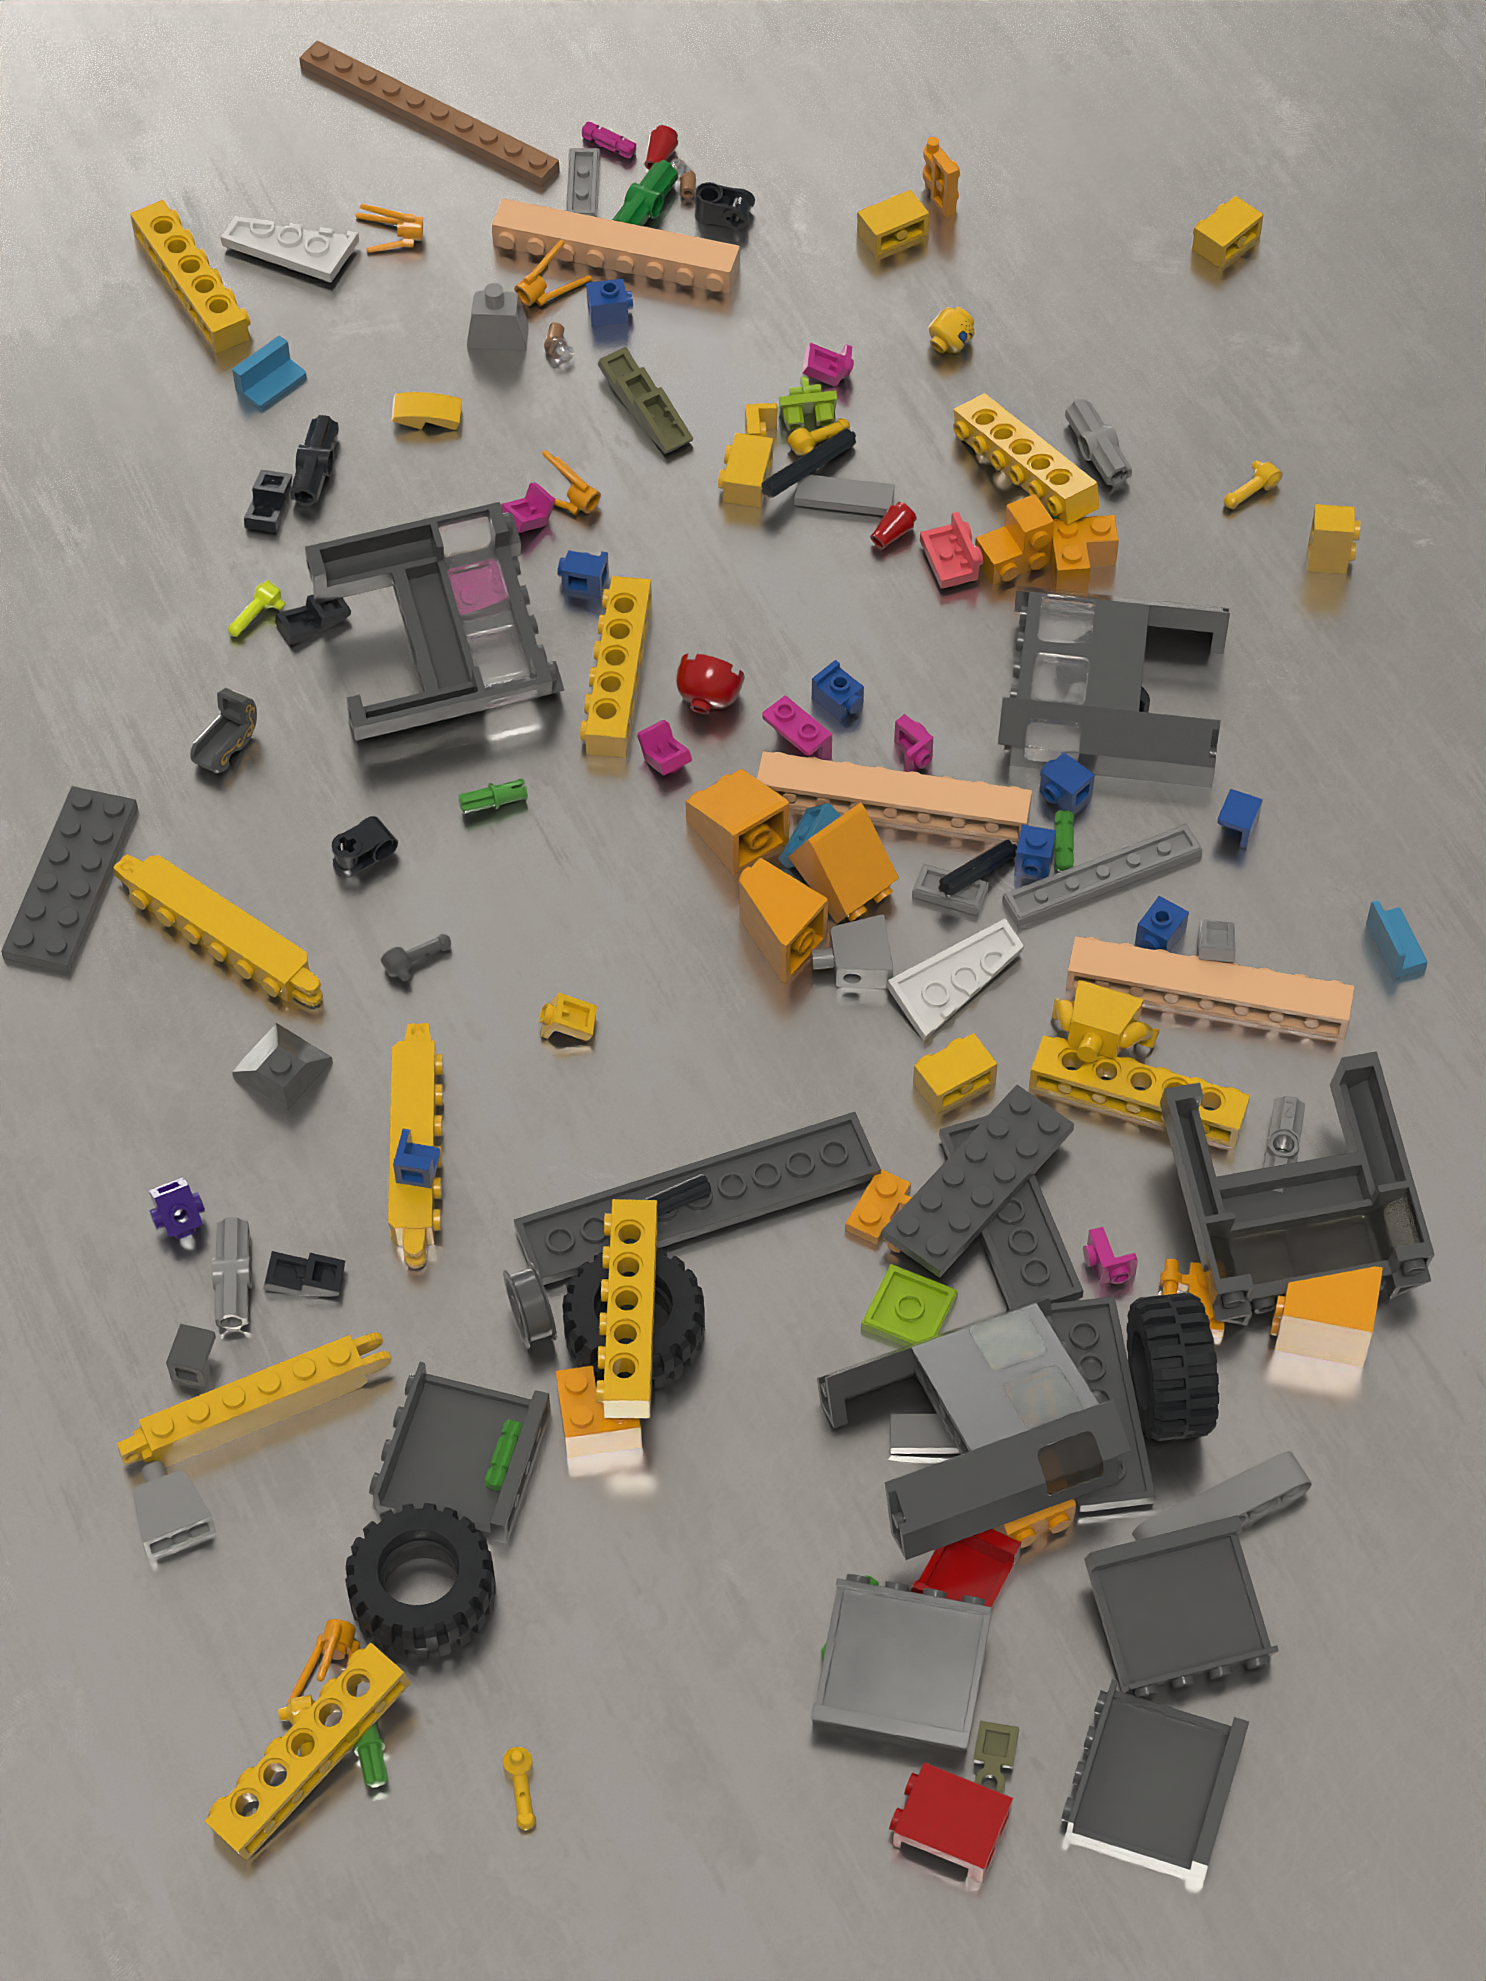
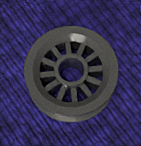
(530, 1305)

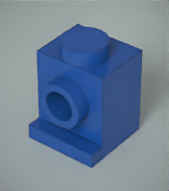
(584, 573)
(837, 691)

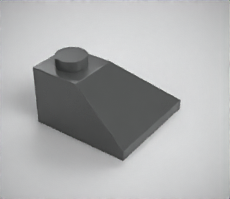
(282, 1066)

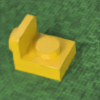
(759, 418)
(568, 1017)

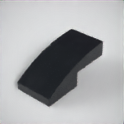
(268, 501)
(311, 619)
(302, 1276)

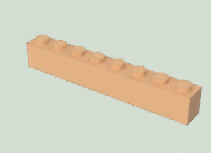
(617, 245)
(899, 795)
(1214, 987)

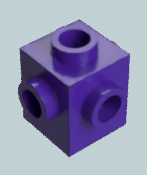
(174, 1197)

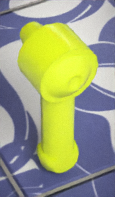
(266, 596)

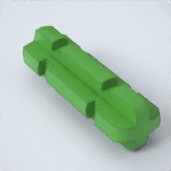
(1064, 840)
(502, 1455)

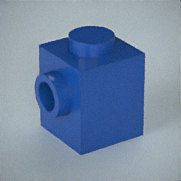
(608, 302)
(1066, 782)
(1034, 852)
(1161, 926)

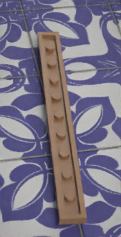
(430, 113)

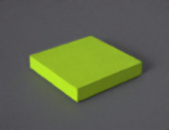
(908, 1307)

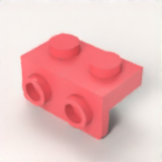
(952, 552)

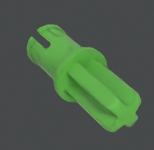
(493, 796)
(369, 1750)

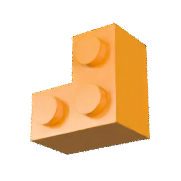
(1020, 544)
(1080, 546)
(584, 1421)

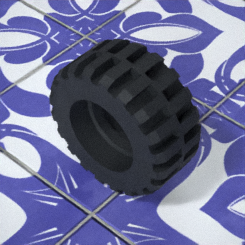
(673, 1343)
(1173, 1366)
(410, 1536)

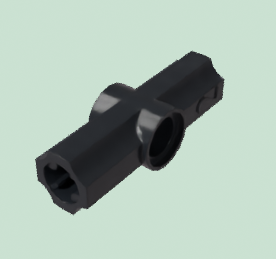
(314, 460)

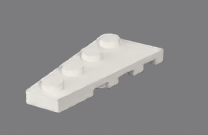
(291, 246)
(949, 979)

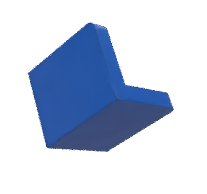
(1241, 814)
(414, 1162)

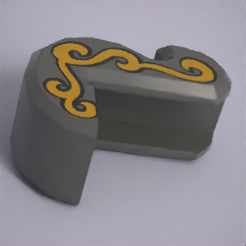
(226, 733)

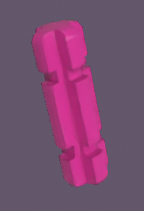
(609, 139)

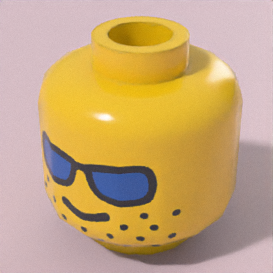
(951, 330)

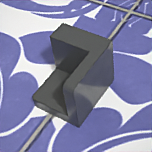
(190, 1354)

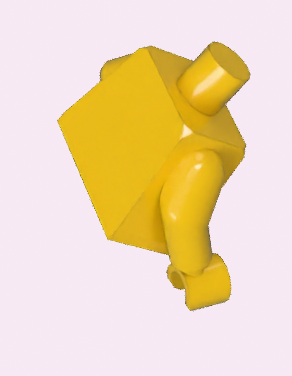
(1102, 1021)

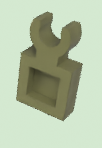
(995, 1749)

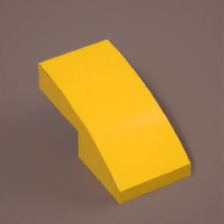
(420, 407)

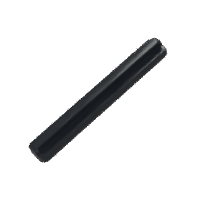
(808, 463)

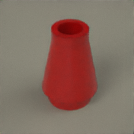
(661, 145)
(894, 524)

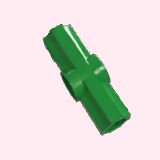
(647, 198)

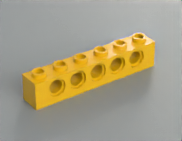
(190, 276)
(1026, 458)
(618, 667)
(1120, 1096)
(630, 1395)
(304, 1773)

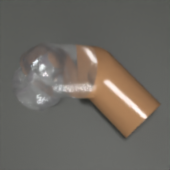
(687, 178)
(555, 345)

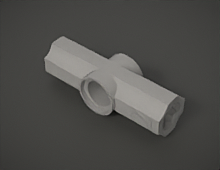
(1098, 442)
(1284, 1132)
(232, 1273)

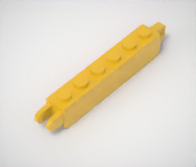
(220, 927)
(413, 1107)
(255, 1401)

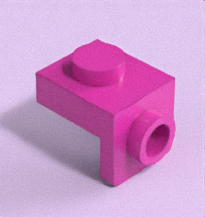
(826, 364)
(532, 510)
(915, 741)
(662, 749)
(1107, 1267)

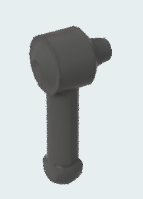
(398, 961)

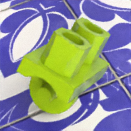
(807, 400)

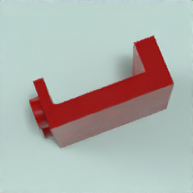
(972, 1567)
(952, 1819)

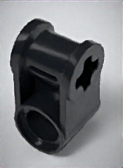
(720, 205)
(364, 843)

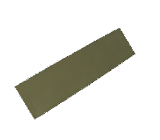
(645, 401)

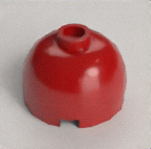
(708, 683)

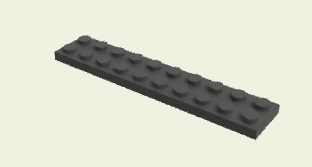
(742, 1184)

